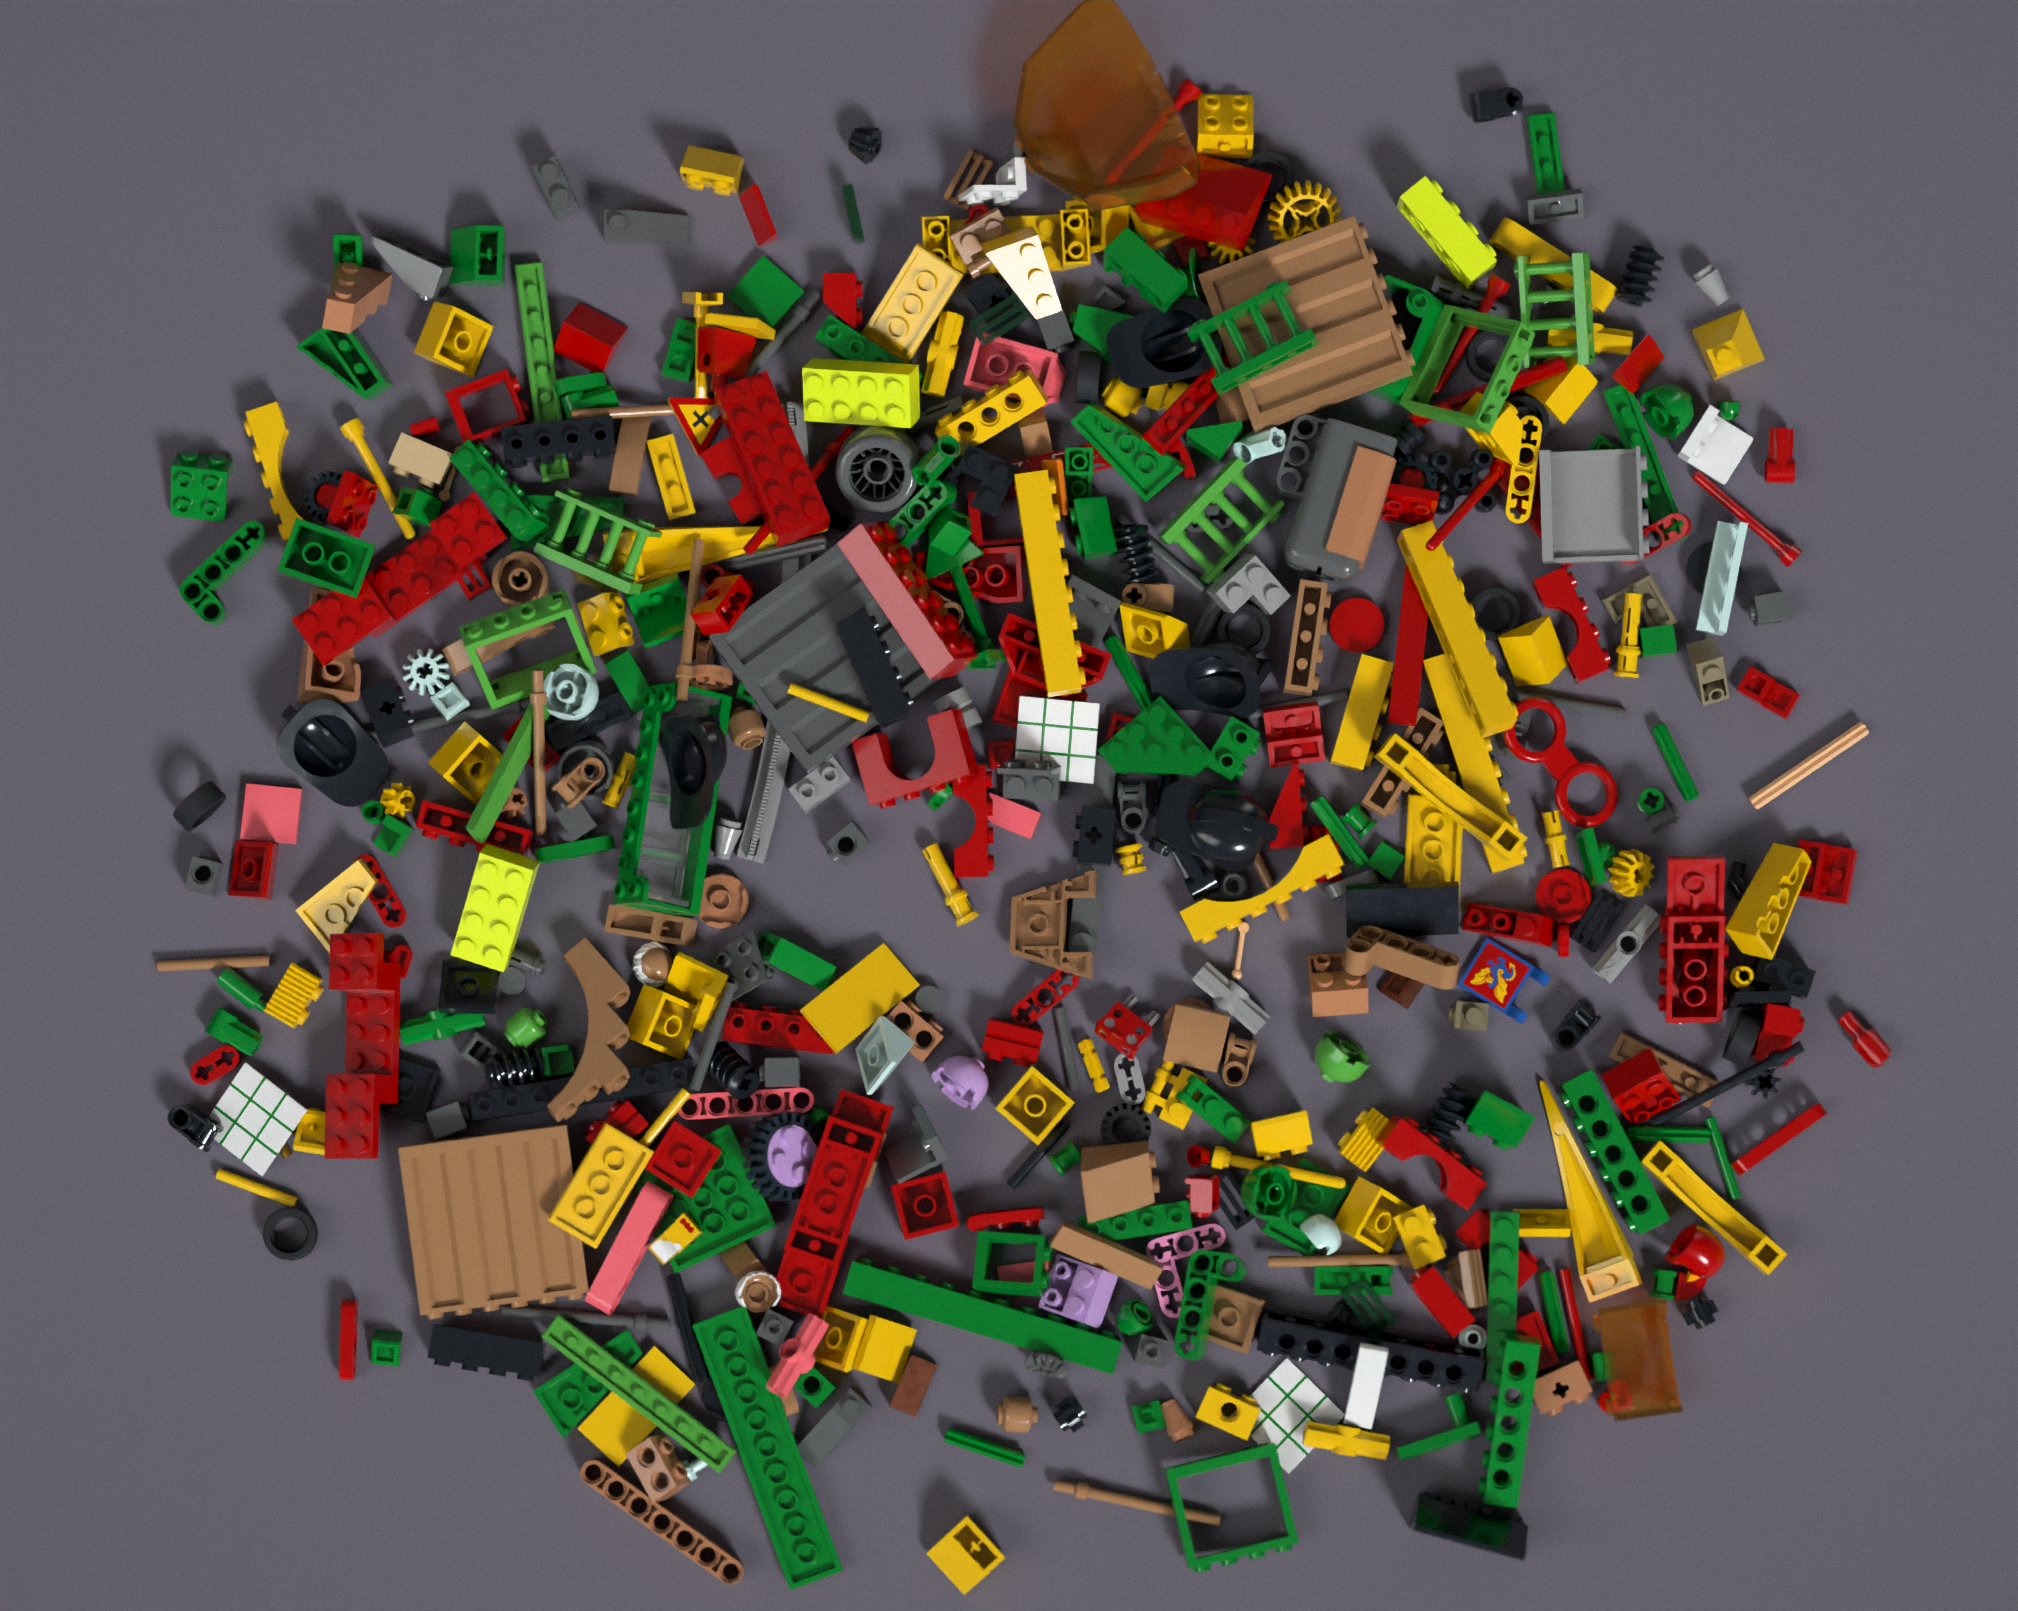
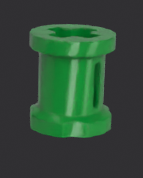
(1653, 793)
(1359, 821)
(1065, 1158)
(1663, 1284)

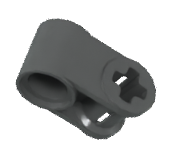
(1132, 802)

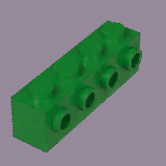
(498, 491)

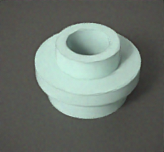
(1482, 1337)

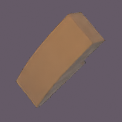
(630, 456)
(651, 925)

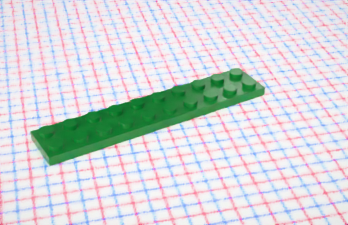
(767, 1448)

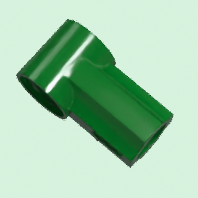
(598, 398)
(936, 460)
(229, 1029)

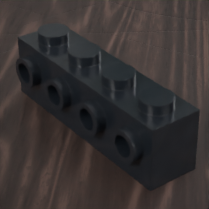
(558, 440)
(874, 669)
(486, 1350)

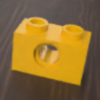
(1238, 1425)

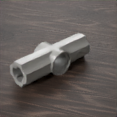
(1615, 958)
(1231, 998)

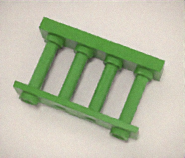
(1579, 294)
(1195, 513)
(577, 558)

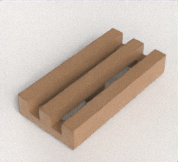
(978, 160)
(1473, 1278)

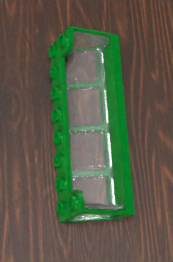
(658, 864)

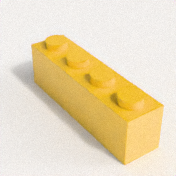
(1362, 713)

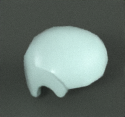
(1322, 1232)

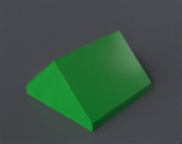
(1214, 440)

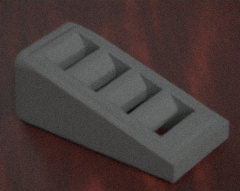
(470, 1042)

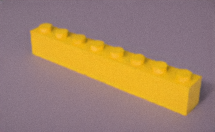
(1047, 583)
(1458, 631)
(1470, 753)

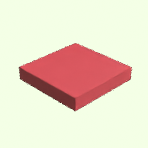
(271, 814)

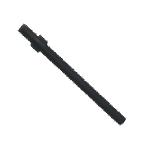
(1776, 1059)

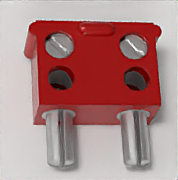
(1124, 1028)

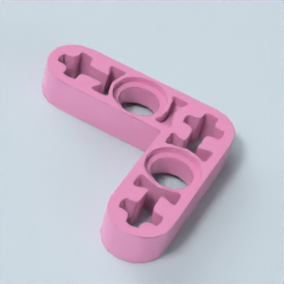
(1169, 1263)

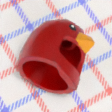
(1698, 1251)

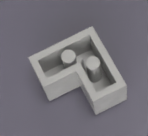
(1248, 580)

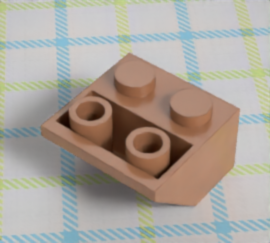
(1333, 989)

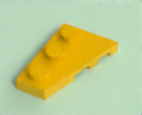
(338, 902)

